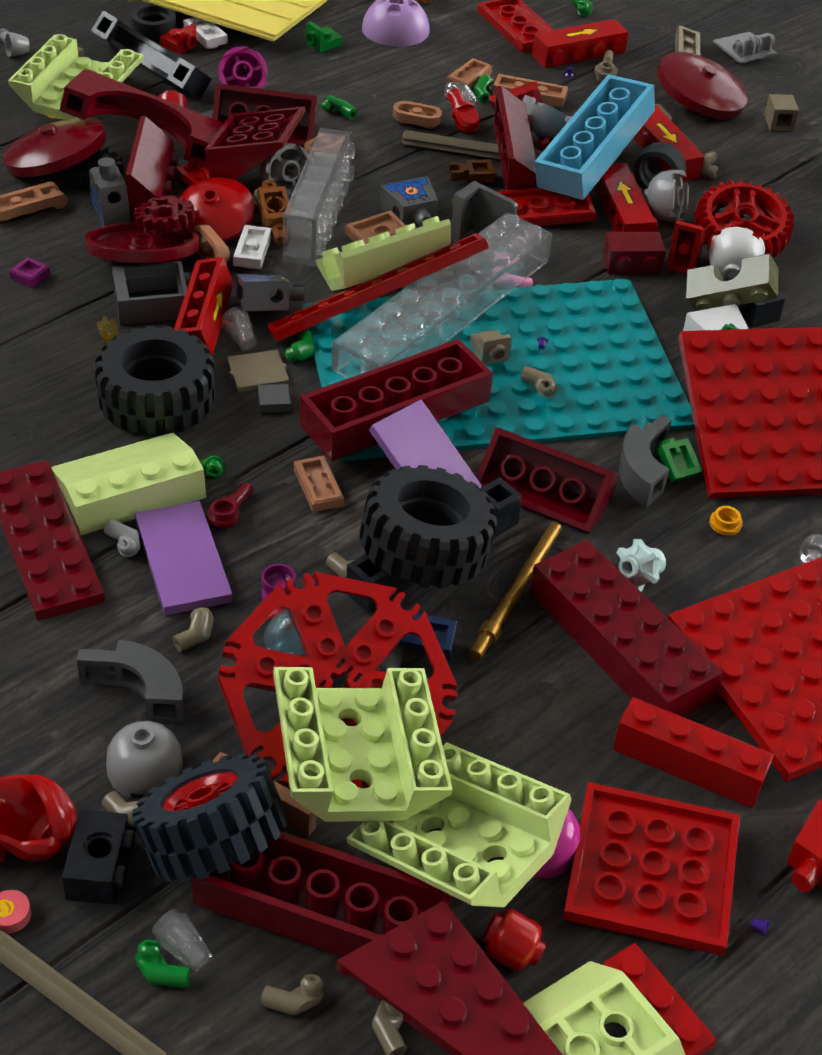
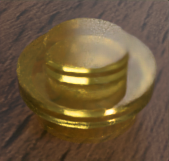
(107, 329)

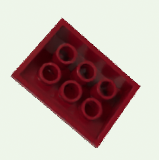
(249, 140)

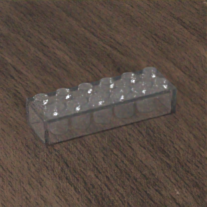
(318, 197)

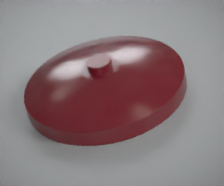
(702, 85)
(54, 147)
(132, 246)

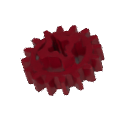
(164, 215)

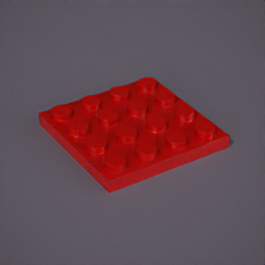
(654, 869)

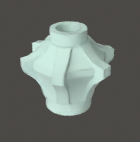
(641, 563)

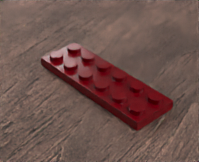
(46, 542)

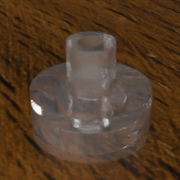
(811, 548)

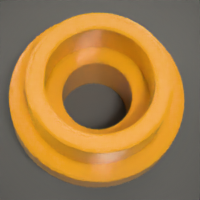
(726, 520)

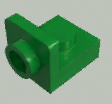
(322, 38)
(679, 459)

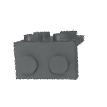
(476, 209)

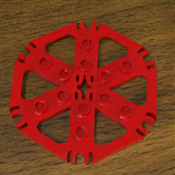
(324, 652)

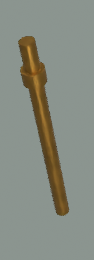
(491, 628)

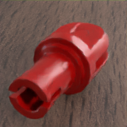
(463, 112)

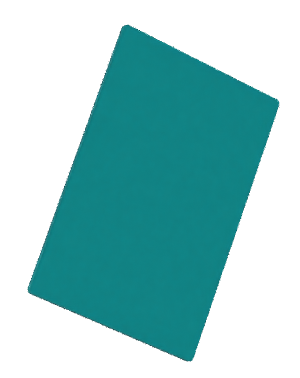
(597, 351)

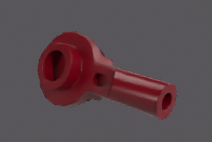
(224, 511)

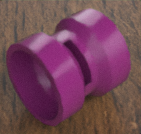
(274, 575)

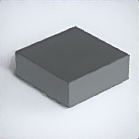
(274, 398)

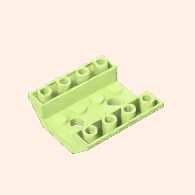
(57, 63)
(383, 253)
(390, 749)
(484, 818)
(589, 998)

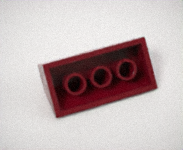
(239, 99)
(515, 141)
(150, 165)
(549, 479)

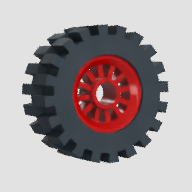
(209, 817)

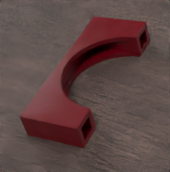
(98, 95)

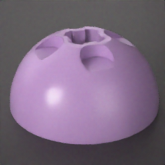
(396, 23)

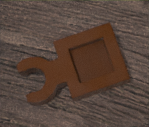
(474, 170)

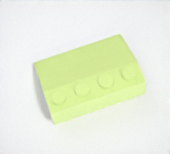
(130, 481)

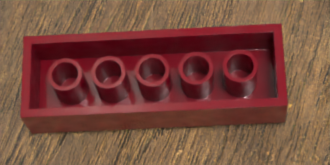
(444, 378)
(624, 631)
(316, 895)

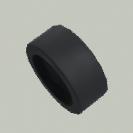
(153, 21)
(660, 150)

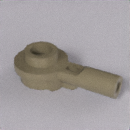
(605, 67)

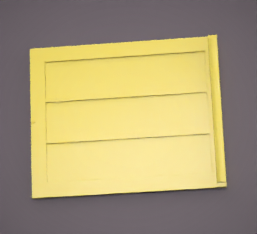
(255, 17)

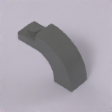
(638, 469)
(140, 670)

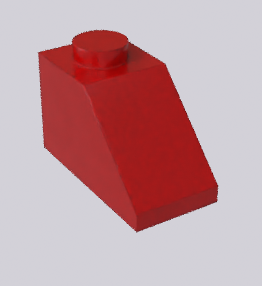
(685, 247)

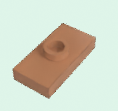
(470, 72)
(318, 483)

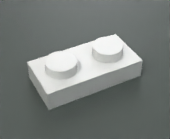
(207, 33)
(252, 247)

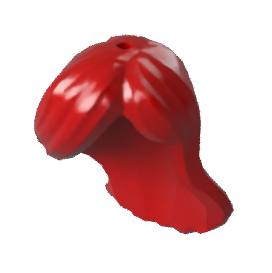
(35, 817)

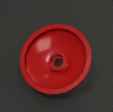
(221, 205)

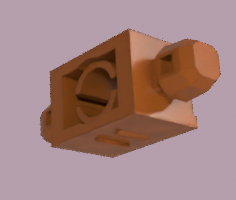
(271, 208)

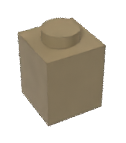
(781, 112)

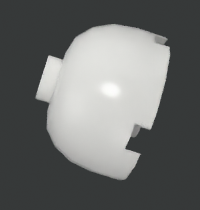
(731, 247)

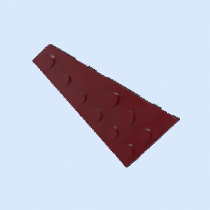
(446, 987)

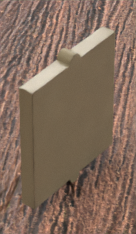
(257, 369)

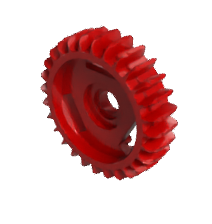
(769, 214)

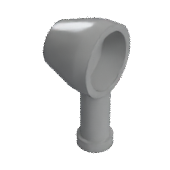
(14, 43)

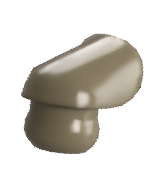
(708, 169)
(297, 1000)

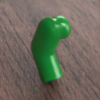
(482, 87)
(302, 349)
(213, 466)

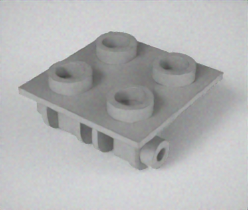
(747, 46)

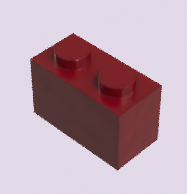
(633, 252)

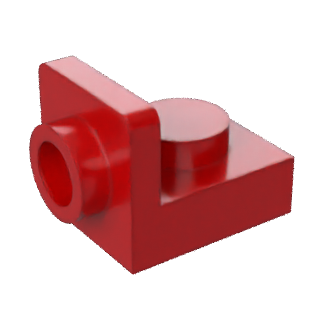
(180, 39)

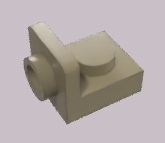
(491, 346)

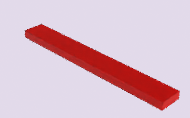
(377, 286)

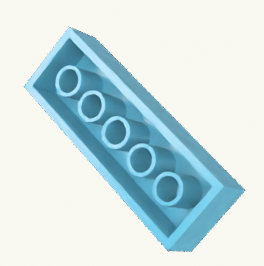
(595, 136)

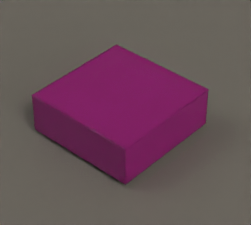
(29, 272)

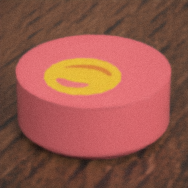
(14, 911)

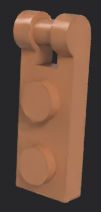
(31, 200)

